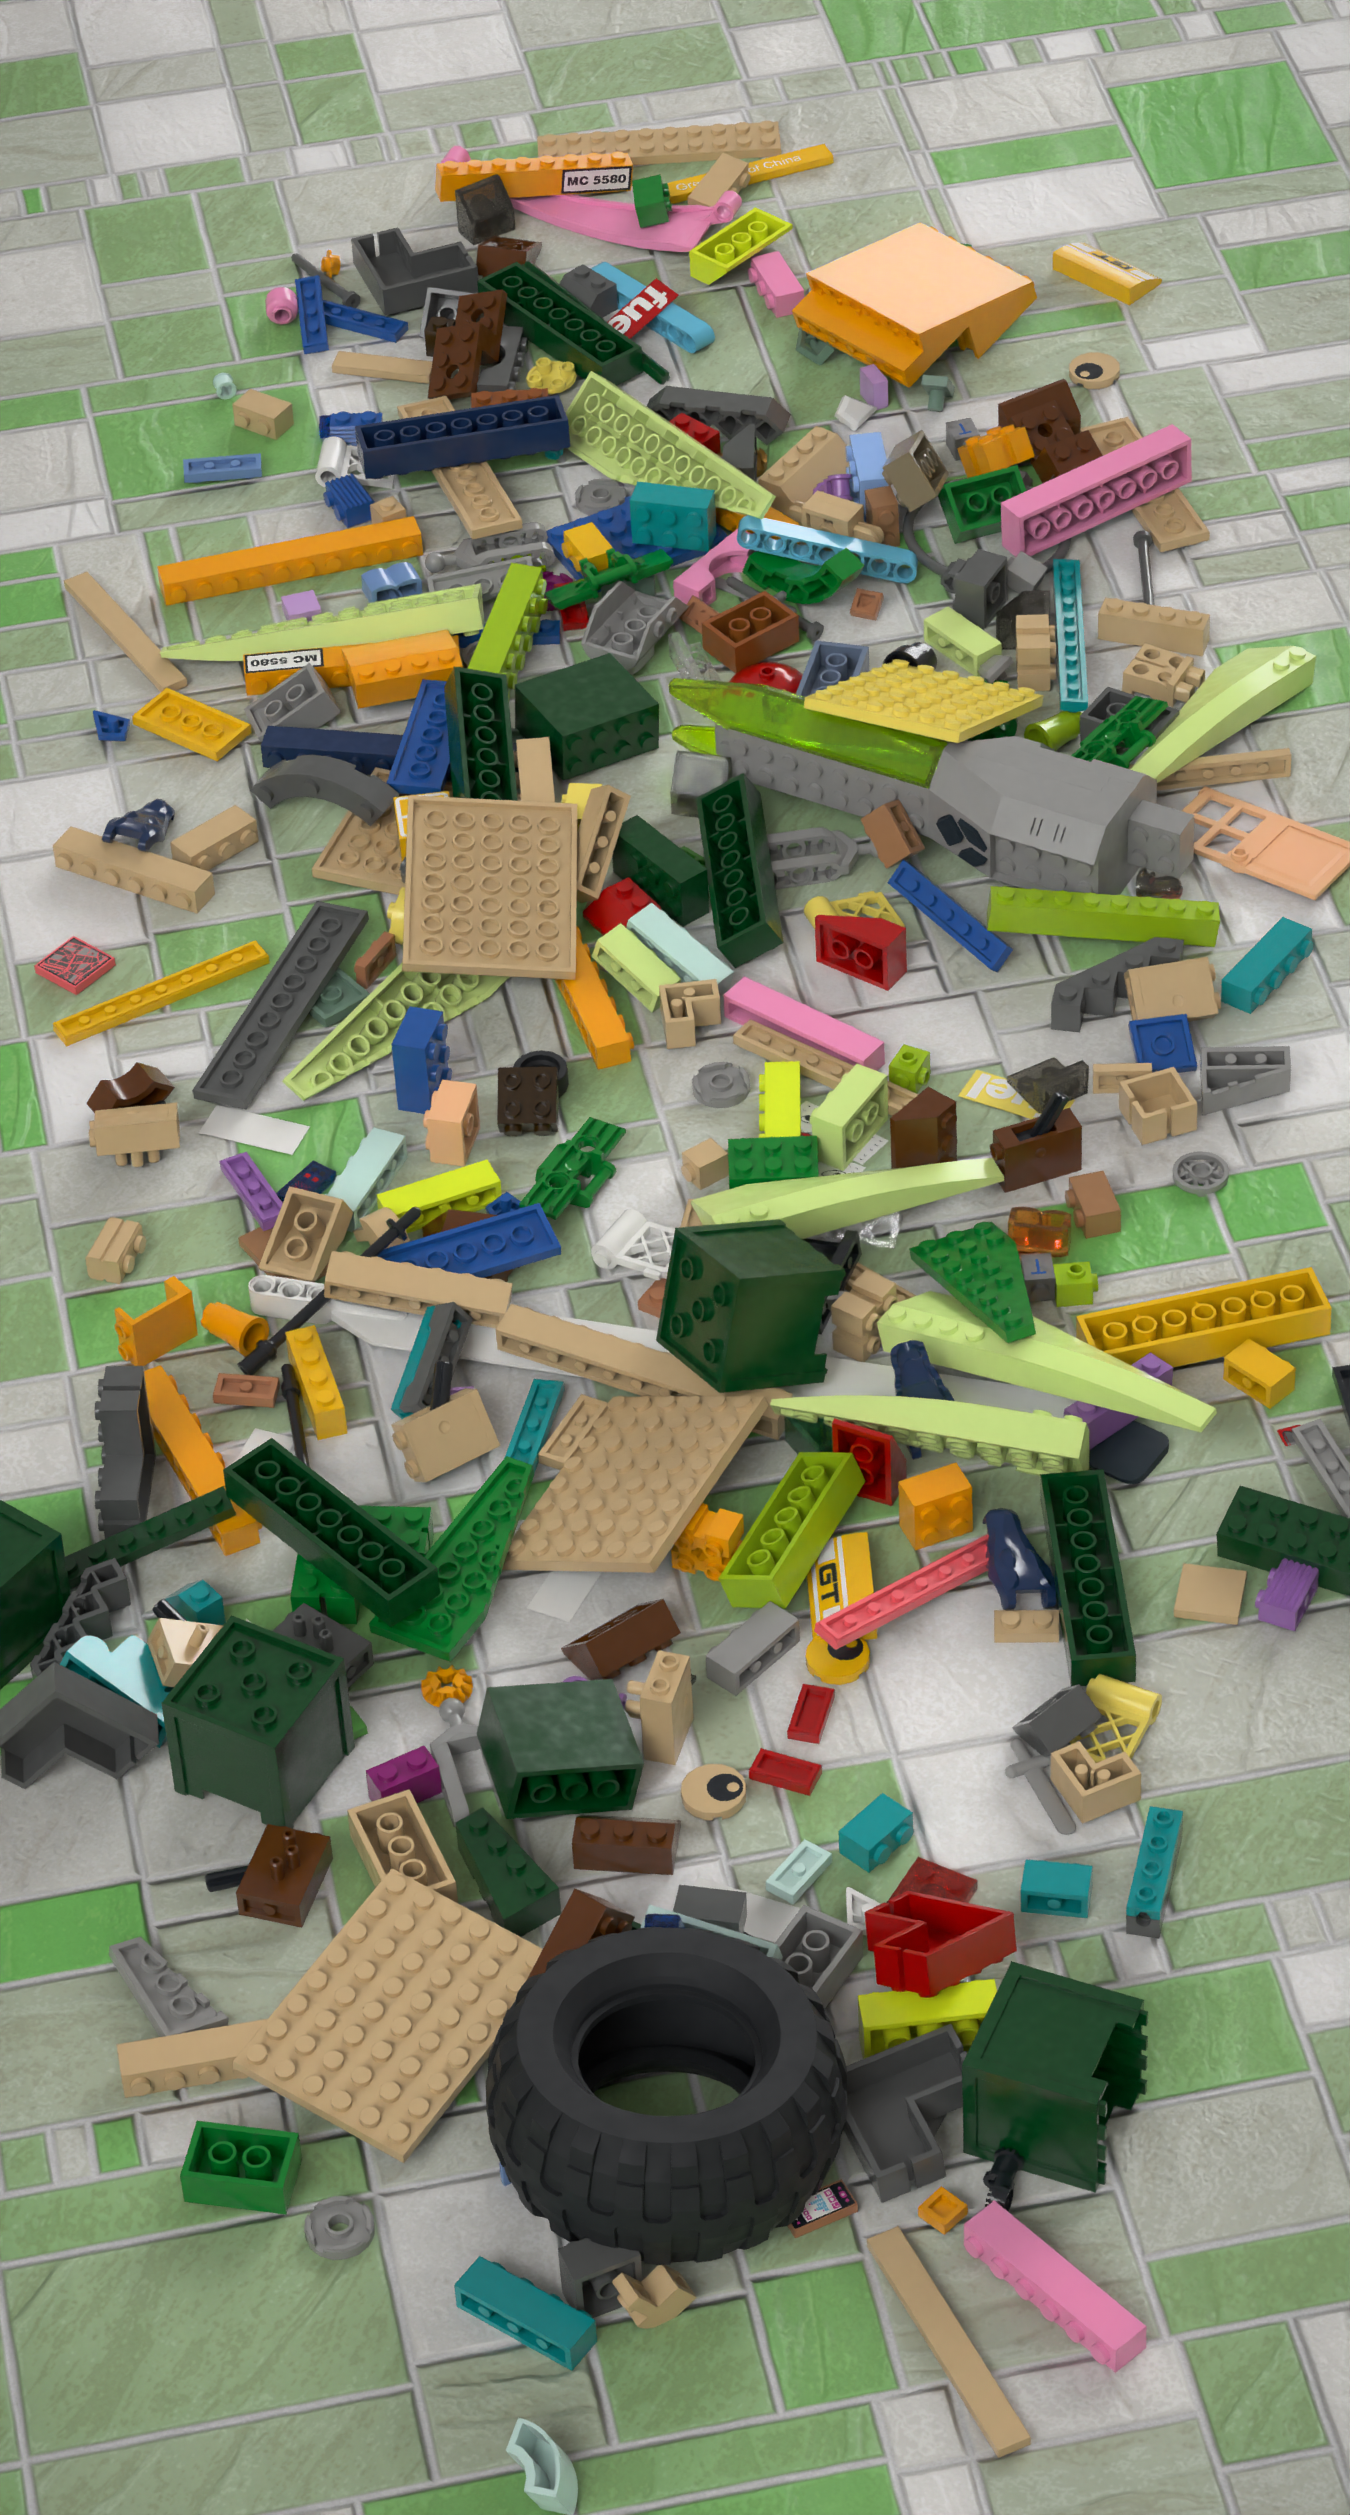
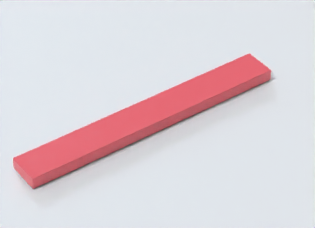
(904, 1594)

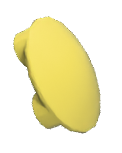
(553, 375)

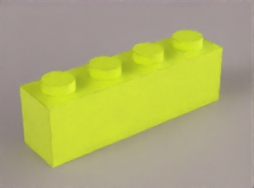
(780, 1100)
(460, 1189)

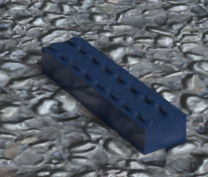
(462, 437)

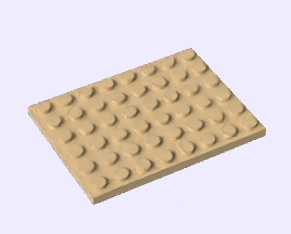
(490, 887)
(634, 1483)
(392, 2015)

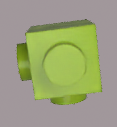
(910, 1068)
(1074, 1284)

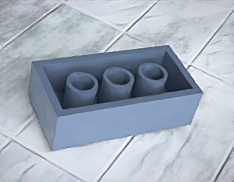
(832, 663)

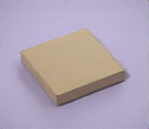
(1210, 1594)

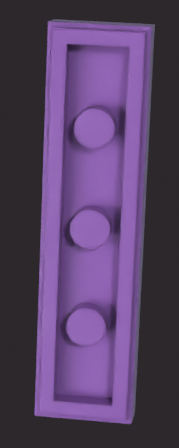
(252, 1189)

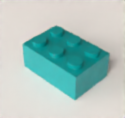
(673, 516)

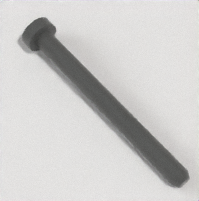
(348, 298)
(1142, 541)
(814, 630)

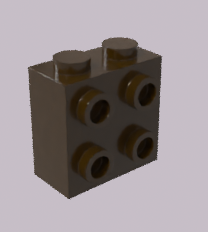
(528, 1100)

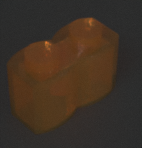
(1040, 1231)

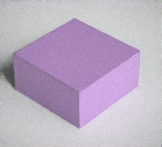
(874, 386)
(300, 605)

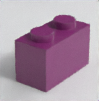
(411, 1771)

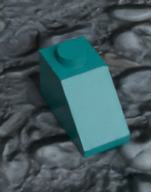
(198, 1603)

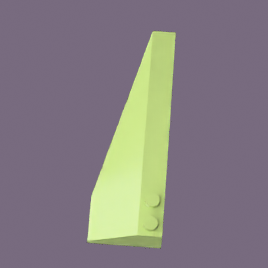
(841, 1200)

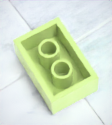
(850, 1116)

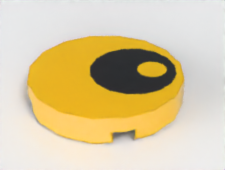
(837, 1665)

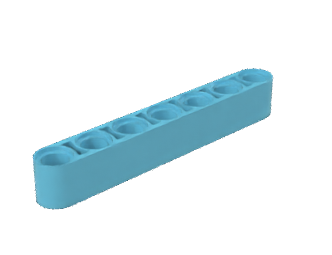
(672, 322)
(819, 539)

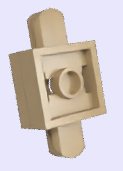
(834, 516)

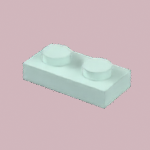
(798, 1871)

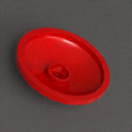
(771, 674)

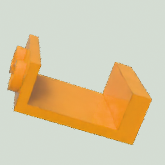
(159, 1328)

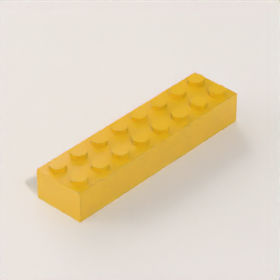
(1212, 1320)

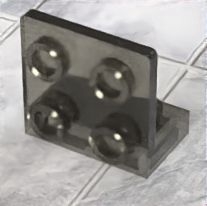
(1041, 1080)

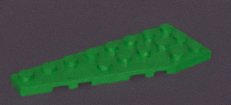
(983, 1274)
(468, 1566)

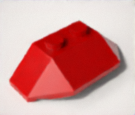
(616, 905)

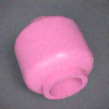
(281, 305)

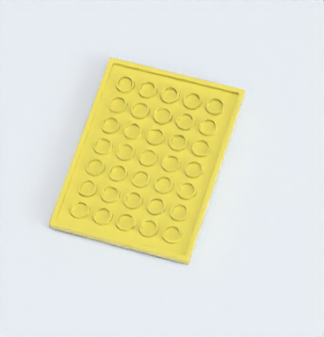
(925, 701)

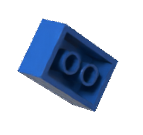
(420, 1058)

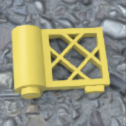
(821, 906)
(1126, 1706)

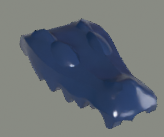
(145, 824)
(916, 1377)
(1014, 1562)

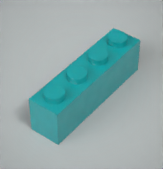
(1266, 965)
(526, 2312)

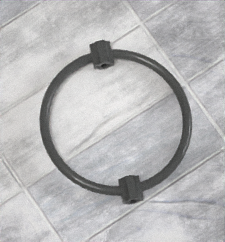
(947, 573)

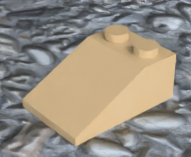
(305, 1234)

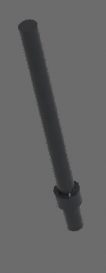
(291, 1392)

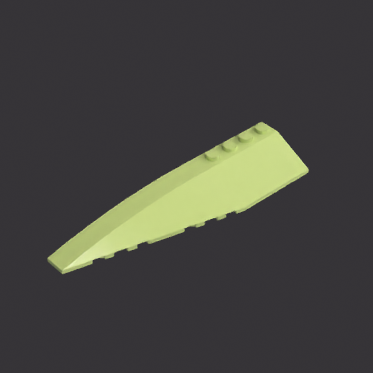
(639, 445)
(384, 620)
(1042, 1362)

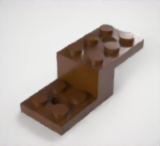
(467, 345)
(1062, 449)

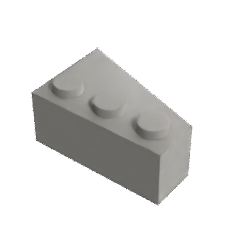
(1242, 1075)

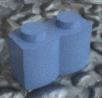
(391, 583)

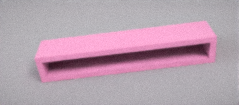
(783, 1014)
(1054, 2286)

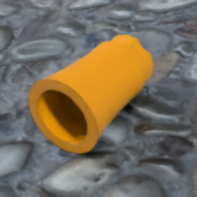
(235, 1327)

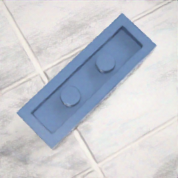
(222, 468)

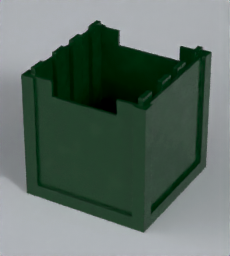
(746, 1305)
(31, 1588)
(258, 1721)
(1051, 2072)

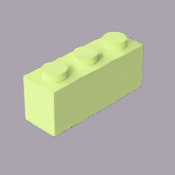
(960, 639)
(634, 965)

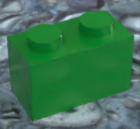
(651, 200)

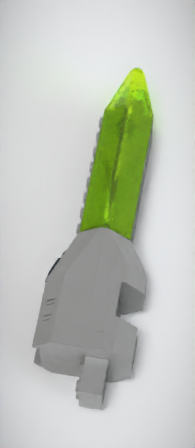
(992, 802)

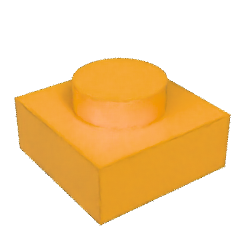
(942, 2210)

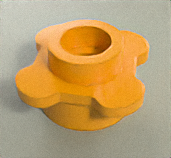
(330, 264)

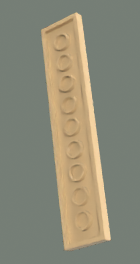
(671, 143)
(471, 486)

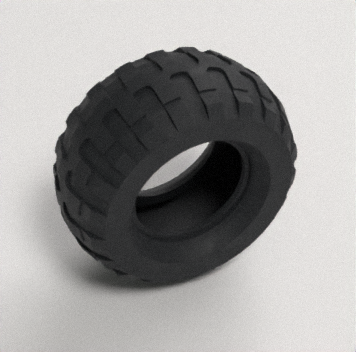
(666, 2182)

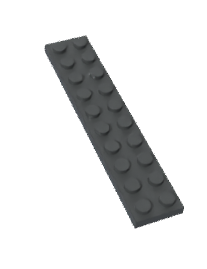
(280, 1005)

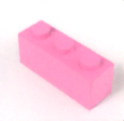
(775, 283)

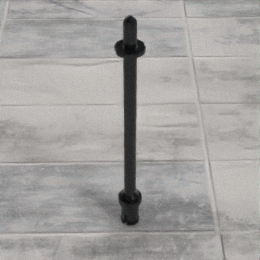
(267, 1349)

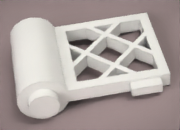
(337, 461)
(628, 1238)

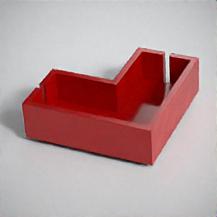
(935, 1941)

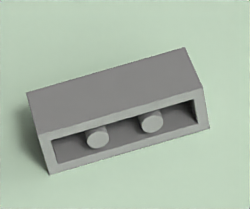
(752, 1648)

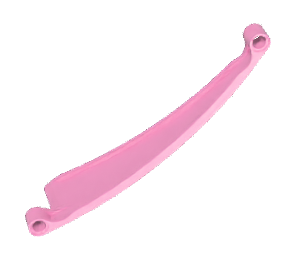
(619, 221)

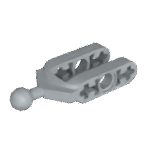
(471, 554)
(813, 856)
(454, 1741)

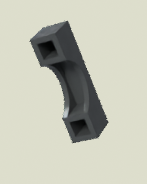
(510, 360)

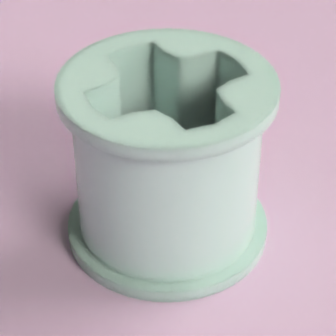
(224, 385)

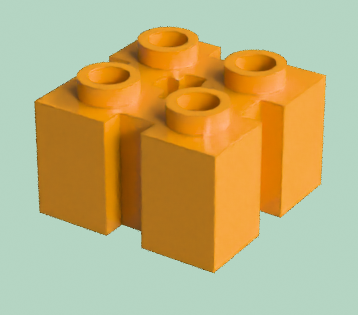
(995, 450)
(708, 1542)

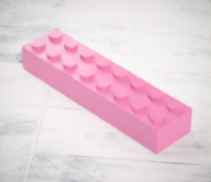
(1096, 492)

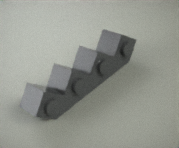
(724, 410)
(1098, 987)
(85, 1612)

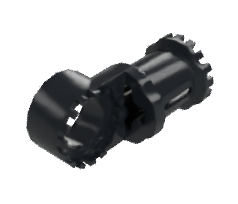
(1001, 2177)

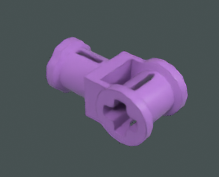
(836, 485)

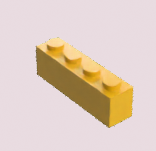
(316, 1382)

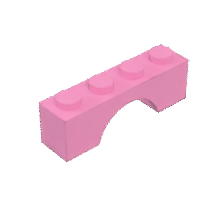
(700, 577)

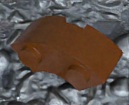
(137, 1087)

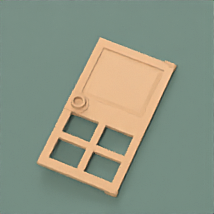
(1275, 850)

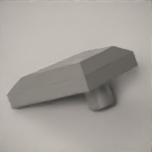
(995, 668)

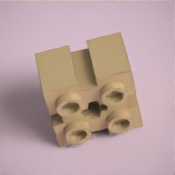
(1035, 652)
(858, 1315)

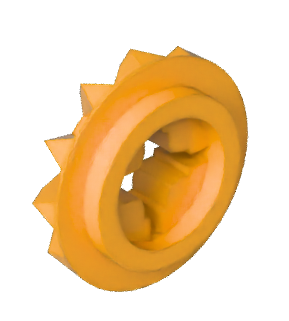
(435, 1694)

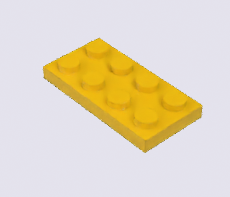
(191, 724)

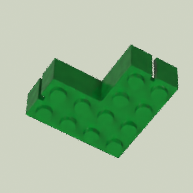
(410, 1524)

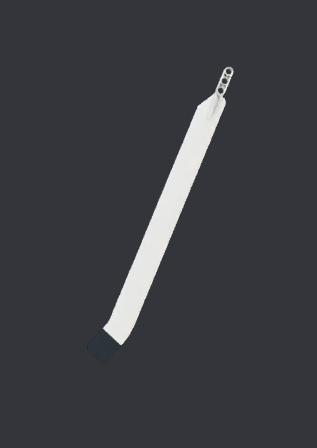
(1124, 1456)

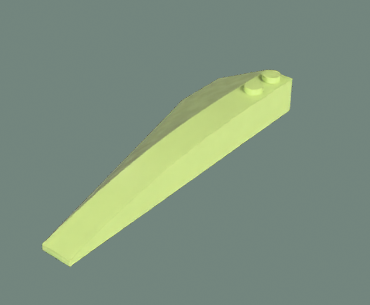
(1228, 702)
(373, 1024)
(996, 1434)

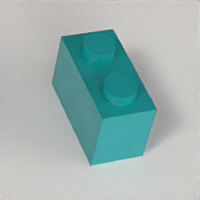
(876, 1833)
(1056, 1888)

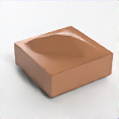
(866, 604)

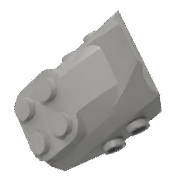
(629, 625)

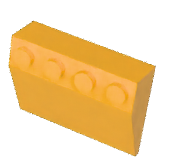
(396, 667)

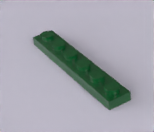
(153, 1533)

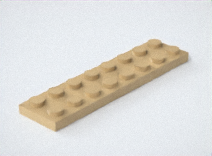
(1167, 517)

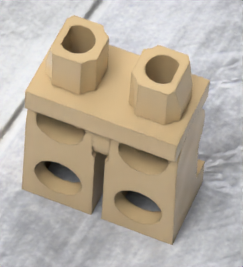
(1162, 675)

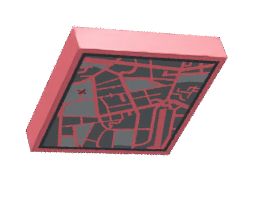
(74, 965)

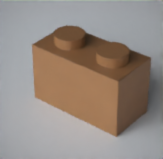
(883, 512)
(892, 833)
(1093, 1204)

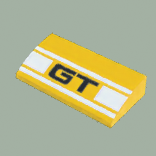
(1104, 272)
(840, 1578)

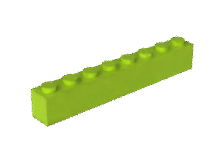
(1101, 916)

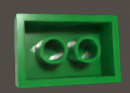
(974, 503)
(771, 1159)
(241, 2167)

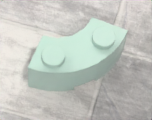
(548, 2470)

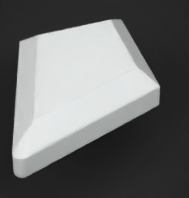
(853, 412)
(856, 1906)

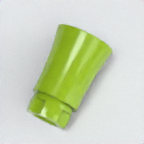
(1055, 730)

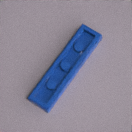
(311, 314)
(364, 322)

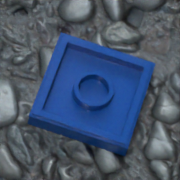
(1164, 1043)

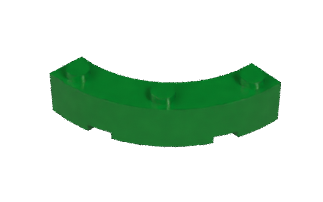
(800, 580)

